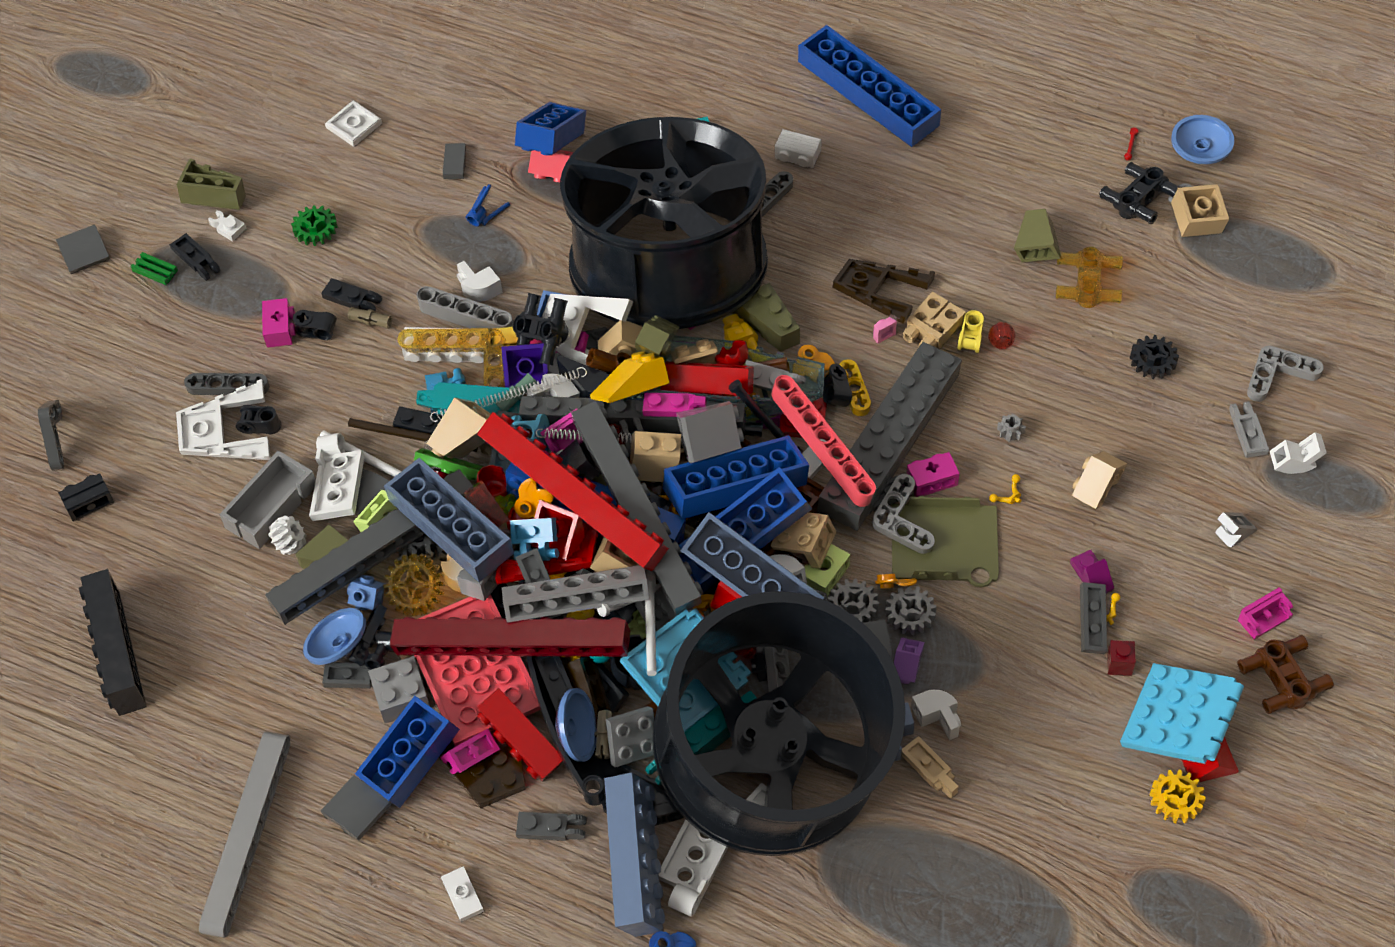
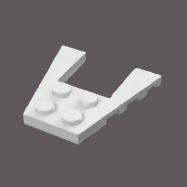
(576, 314)
(202, 427)

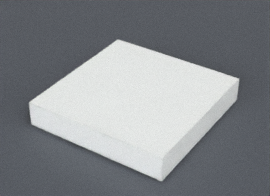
(353, 123)

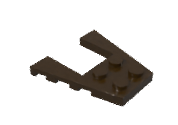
(864, 279)
(492, 777)

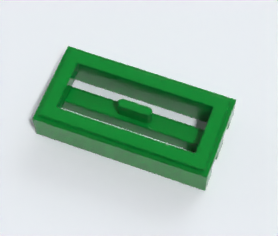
(157, 266)

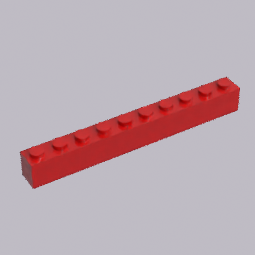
(574, 492)

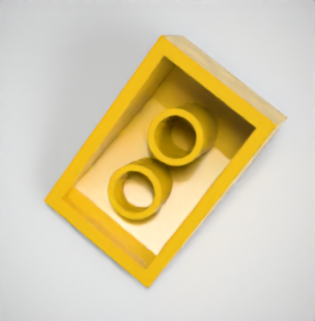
(632, 377)

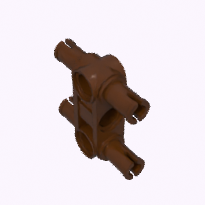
(1285, 674)

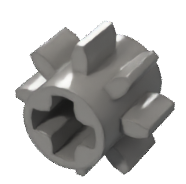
(1011, 427)

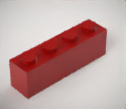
(707, 377)
(520, 734)

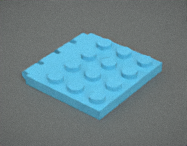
(696, 700)
(1182, 713)

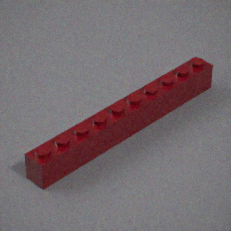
(515, 638)

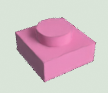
(884, 329)

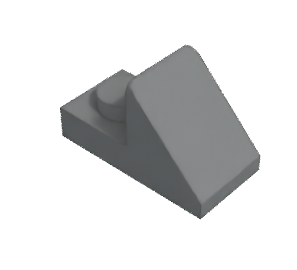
(1234, 528)

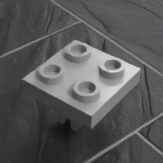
(630, 736)

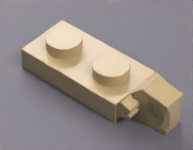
(930, 766)

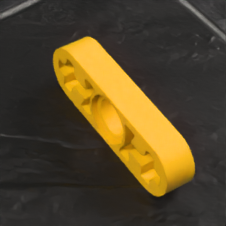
(862, 393)

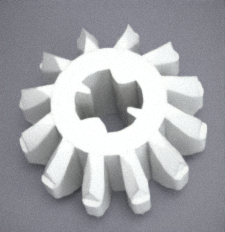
(287, 535)

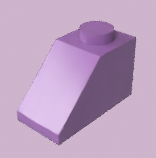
(908, 659)

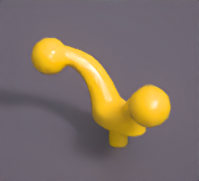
(1016, 494)
(1112, 611)

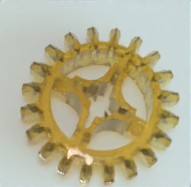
(414, 594)

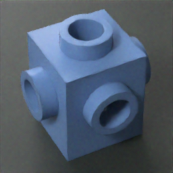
(365, 593)

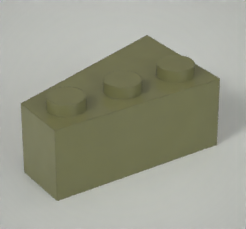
(209, 187)
(770, 318)
(656, 337)

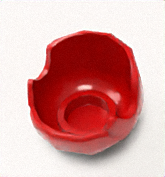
(735, 355)
(494, 479)

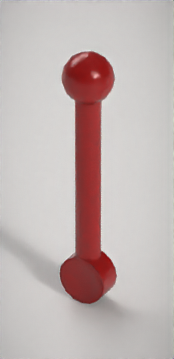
(1133, 132)

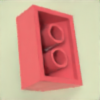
(548, 165)

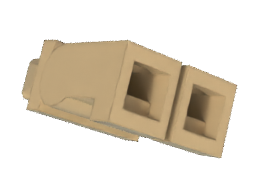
(933, 322)

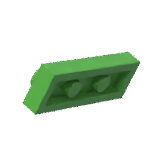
(448, 465)

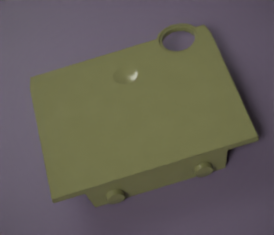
(962, 535)

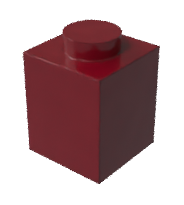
(1121, 658)

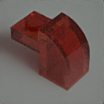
(485, 502)

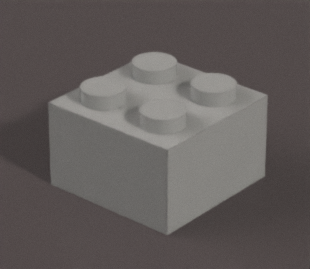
(396, 686)

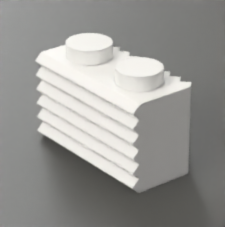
(797, 148)

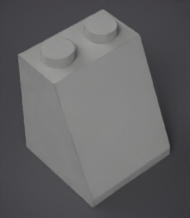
(709, 431)

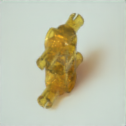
(1088, 288)

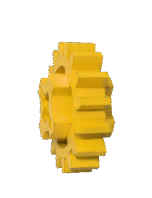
(1177, 796)

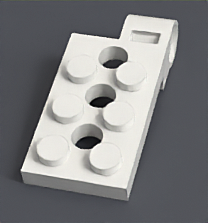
(329, 456)
(688, 894)

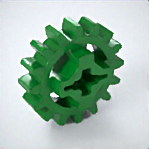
(314, 225)

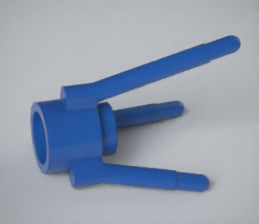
(478, 213)

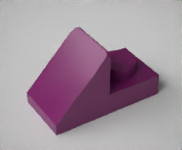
(1092, 570)

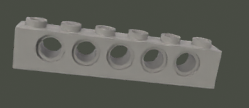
(575, 593)

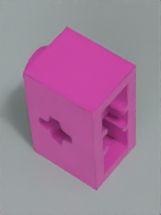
(277, 322)
(933, 474)

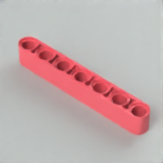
(824, 450)

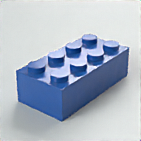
(550, 128)
(407, 751)

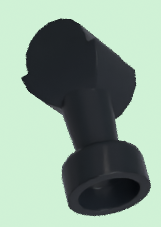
(376, 659)

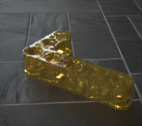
(462, 345)

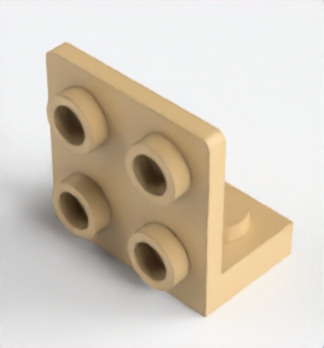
(702, 352)
(808, 536)

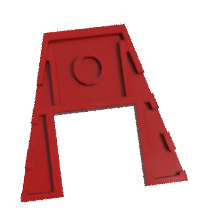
(581, 557)

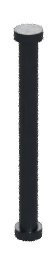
(736, 387)

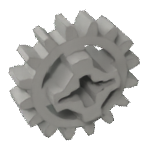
(854, 599)
(910, 610)

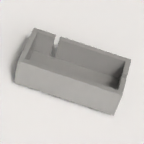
(266, 497)

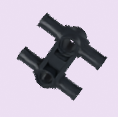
(1140, 193)
(549, 331)

